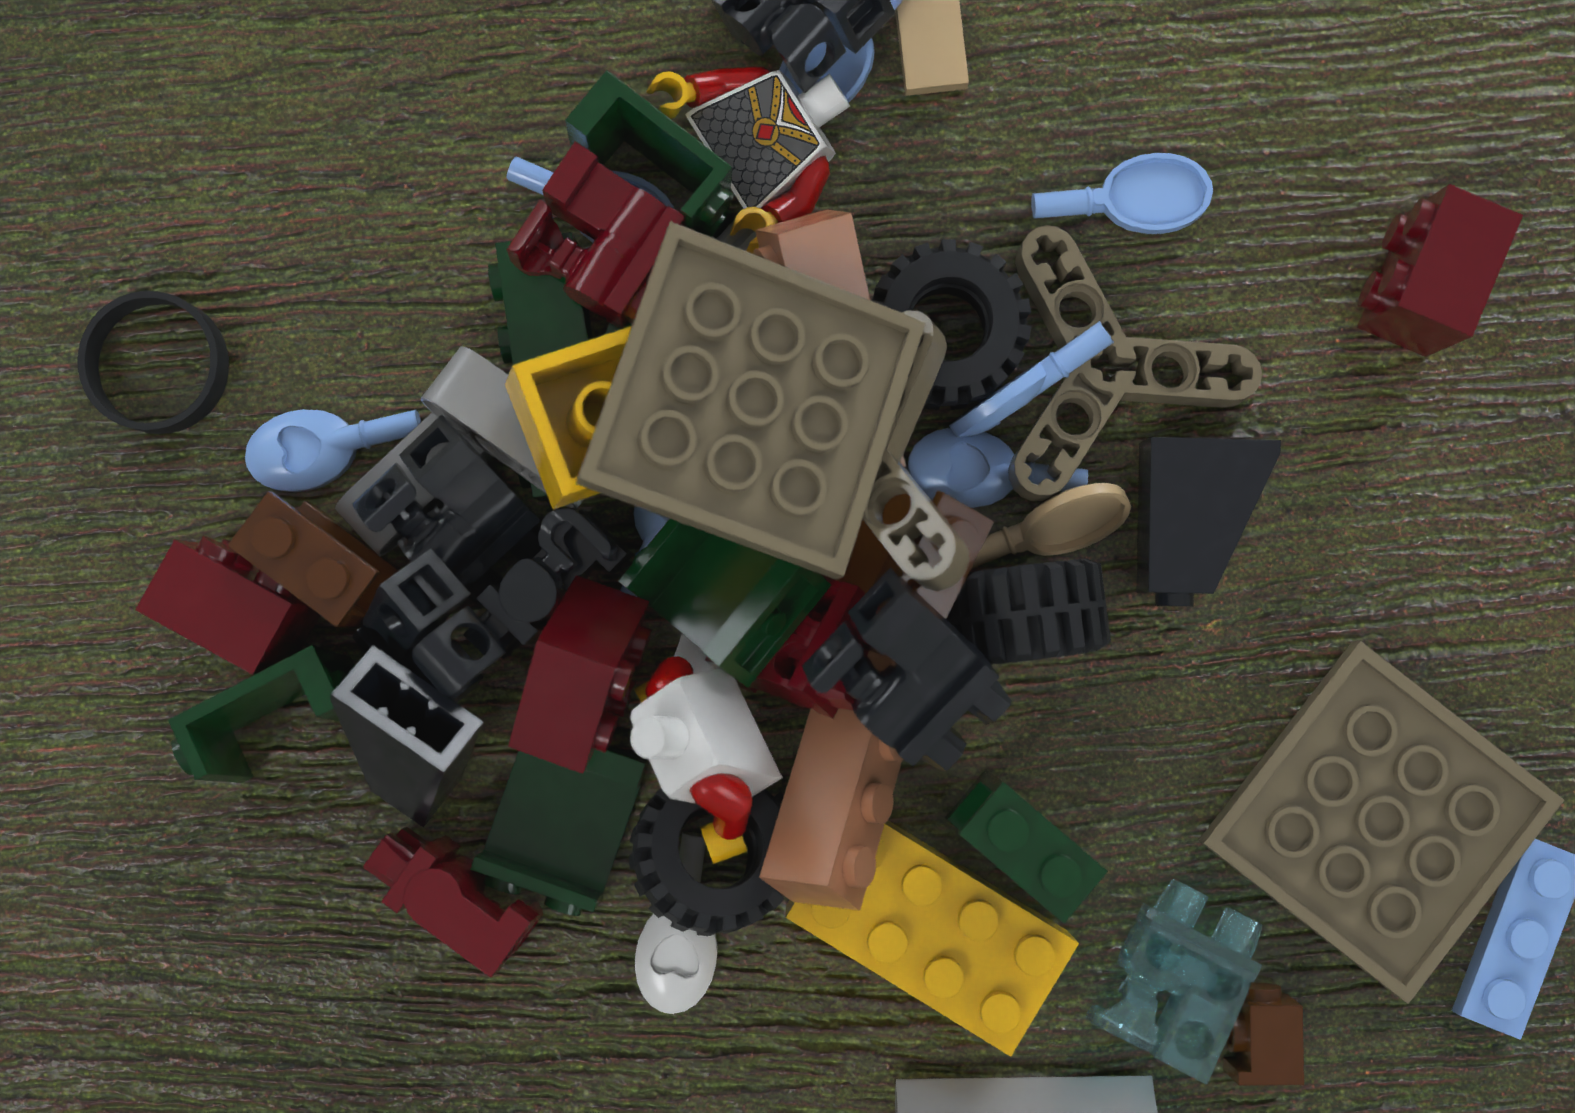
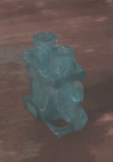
(1202, 974)

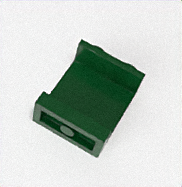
(618, 114)
(724, 595)
(205, 731)
(561, 828)
(1026, 846)

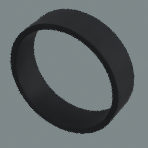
(92, 343)

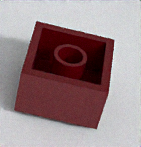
(1437, 270)
(226, 605)
(581, 675)

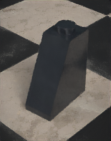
(1194, 510)
(404, 734)

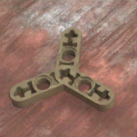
(1086, 384)
(894, 480)

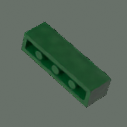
(537, 317)

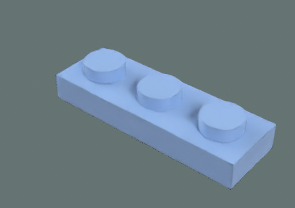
(1518, 940)

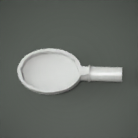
(672, 964)

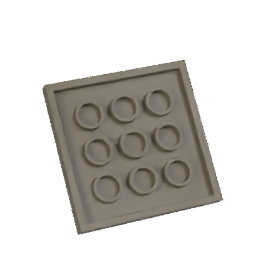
(752, 402)
(1381, 820)

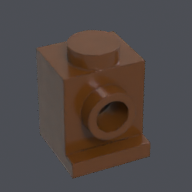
(1267, 1039)

